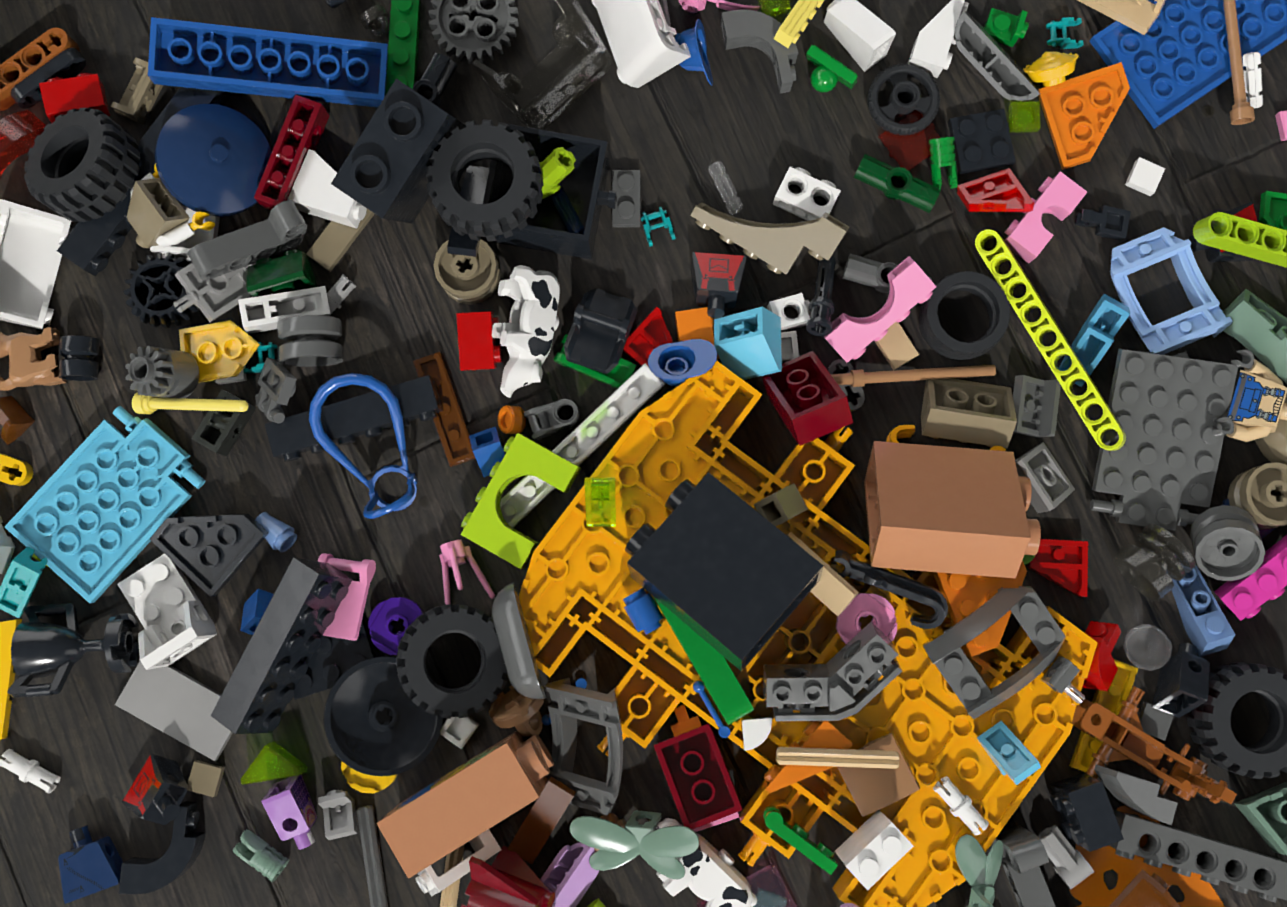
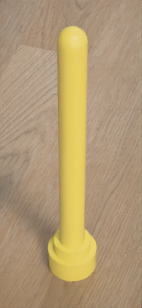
(149, 404)

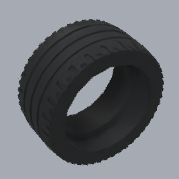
(990, 295)

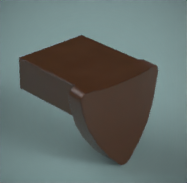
(13, 419)

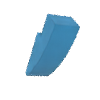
(1097, 334)

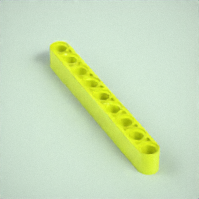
(1038, 329)

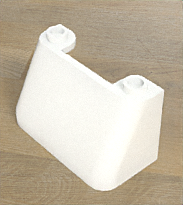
(640, 39)
(29, 262)

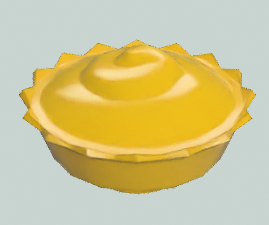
(1051, 68)

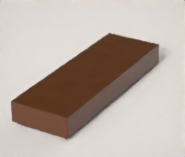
(541, 820)

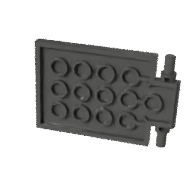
(1169, 444)

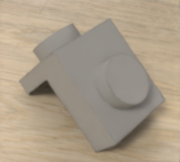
(338, 814)

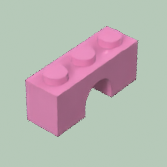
(1057, 197)

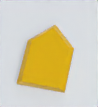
(218, 348)

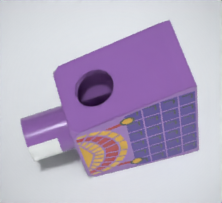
(291, 810)

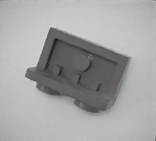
(1036, 406)

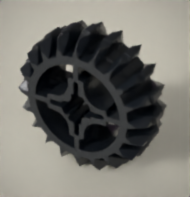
(156, 299)

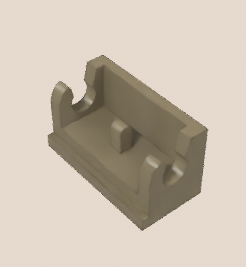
(139, 95)

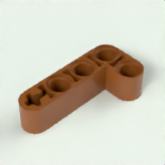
(24, 61)

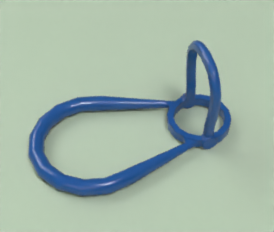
(330, 447)

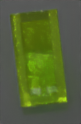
(600, 502)
(272, 764)

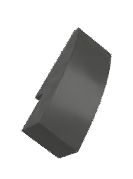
(1137, 794)

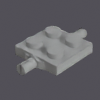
(213, 295)

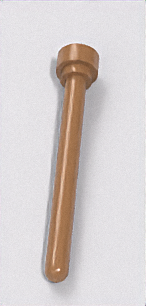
(1241, 111)

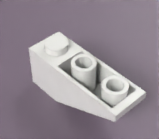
(934, 40)

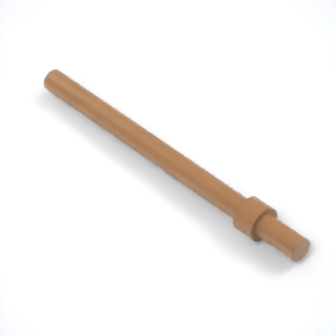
(859, 378)

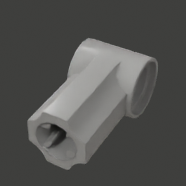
(1068, 862)

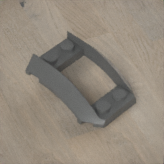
(960, 671)
(595, 707)

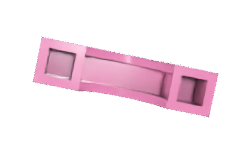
(907, 288)

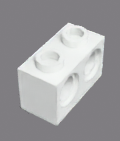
(803, 203)

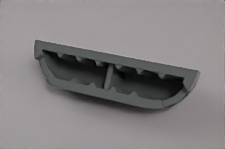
(993, 60)
(516, 643)

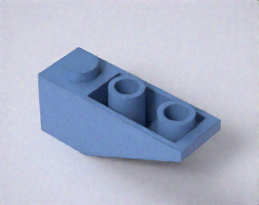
(1201, 614)

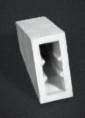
(859, 31)
(317, 196)

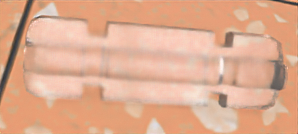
(725, 187)

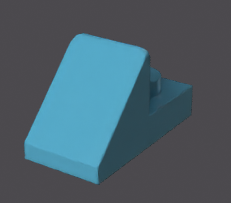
(1008, 753)

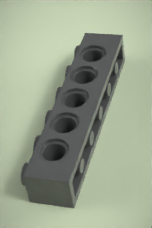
(1245, 862)

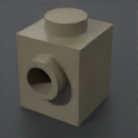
(781, 505)

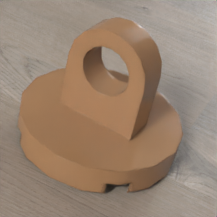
(516, 710)

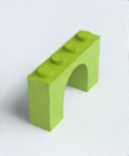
(486, 523)

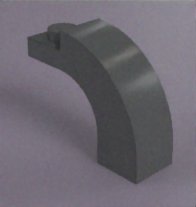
(758, 30)

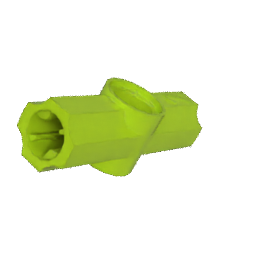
(555, 169)

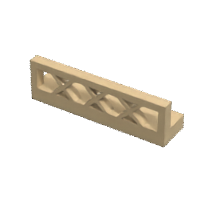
(1133, 13)

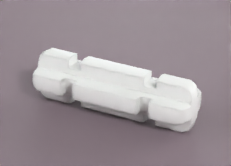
(1253, 78)

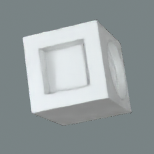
(796, 301)

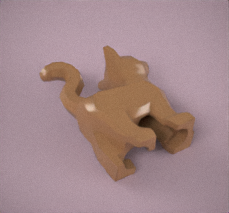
(25, 359)

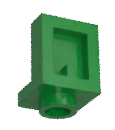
(1006, 27)

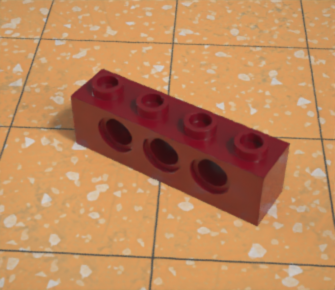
(298, 134)

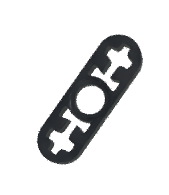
(64, 65)

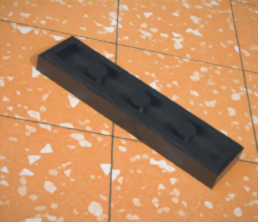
(472, 191)

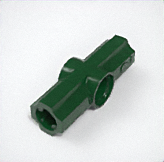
(913, 192)

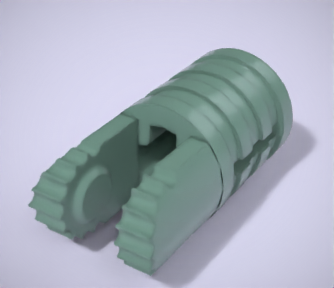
(260, 855)

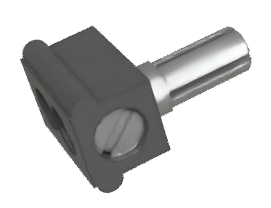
(1060, 677)

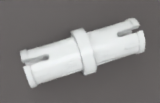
(29, 771)
(961, 805)

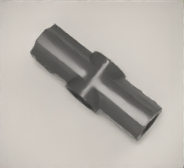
(868, 272)

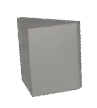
(1047, 478)

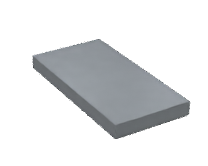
(176, 707)

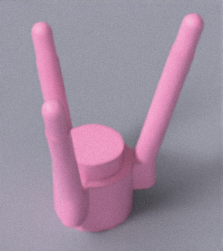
(453, 556)

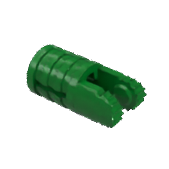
(943, 155)

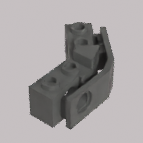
(833, 688)

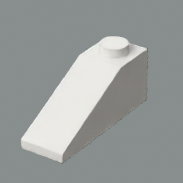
(265, 311)

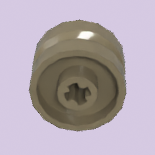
(472, 285)
(1262, 494)

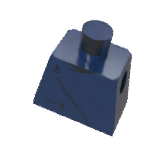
(88, 866)

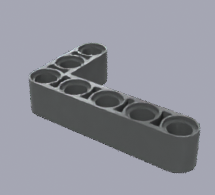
(1021, 862)

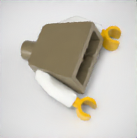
(159, 216)

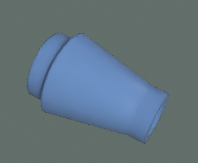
(280, 535)

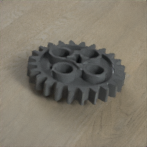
(470, 42)

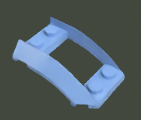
(1184, 328)

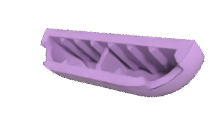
(570, 874)

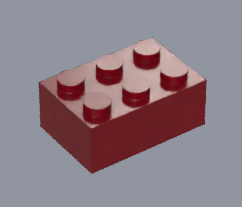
(808, 398)
(697, 777)

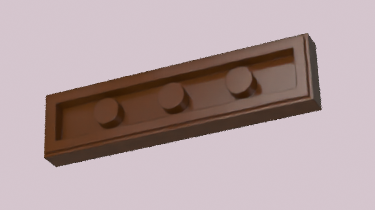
(450, 422)

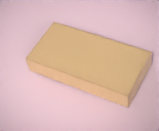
(896, 346)

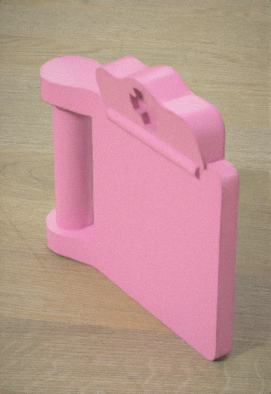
(351, 609)

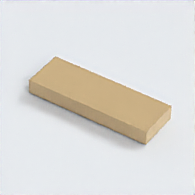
(831, 588)

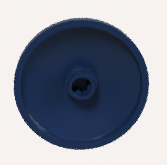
(212, 159)

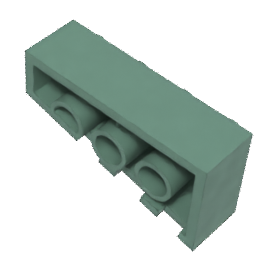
(1260, 331)
(1268, 816)

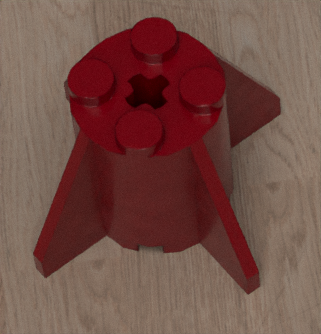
(506, 883)

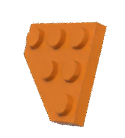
(1082, 111)
(967, 594)

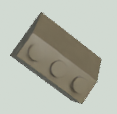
(968, 412)

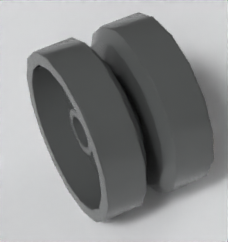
(310, 341)
(1227, 543)

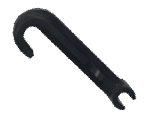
(896, 584)

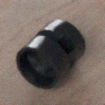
(78, 358)

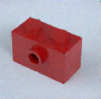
(73, 93)
(476, 342)

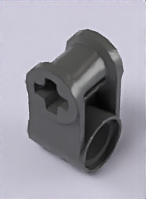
(550, 418)

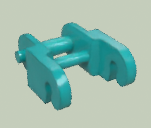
(1064, 43)
(665, 222)
(270, 347)

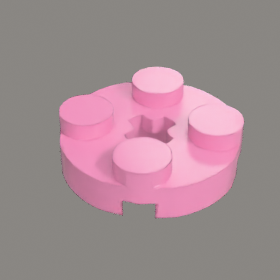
(862, 606)

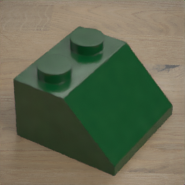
(280, 275)

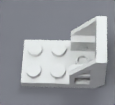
(168, 611)

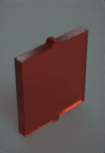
(910, 149)

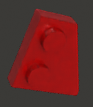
(995, 194)
(646, 337)
(1063, 563)

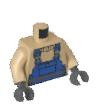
(1255, 402)

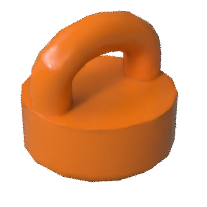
(511, 419)

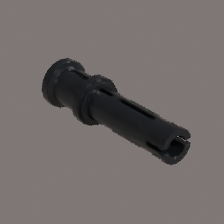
(821, 305)

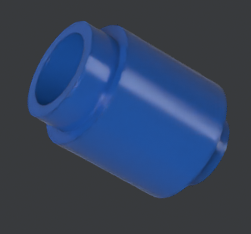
(643, 611)

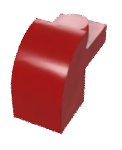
(1103, 665)

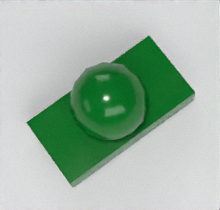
(828, 71)

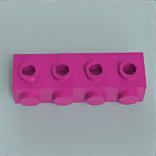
(1267, 583)

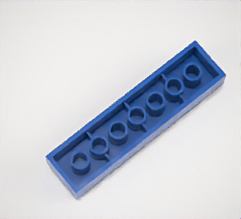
(267, 62)

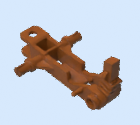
(1109, 729)

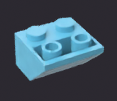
(749, 342)

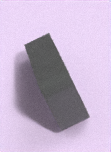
(245, 246)

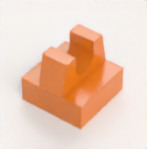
(684, 722)

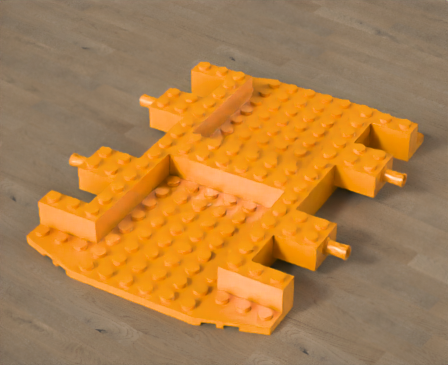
(583, 576)

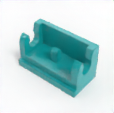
(20, 582)

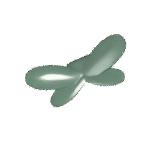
(621, 844)
(979, 869)

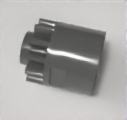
(163, 372)

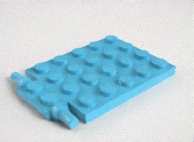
(105, 503)

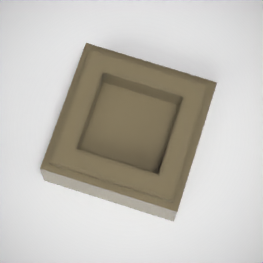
(205, 778)

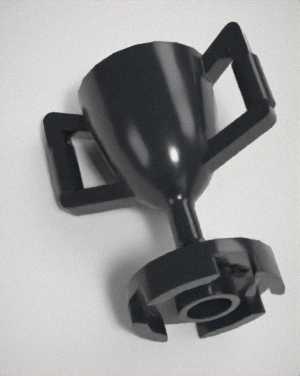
(50, 649)

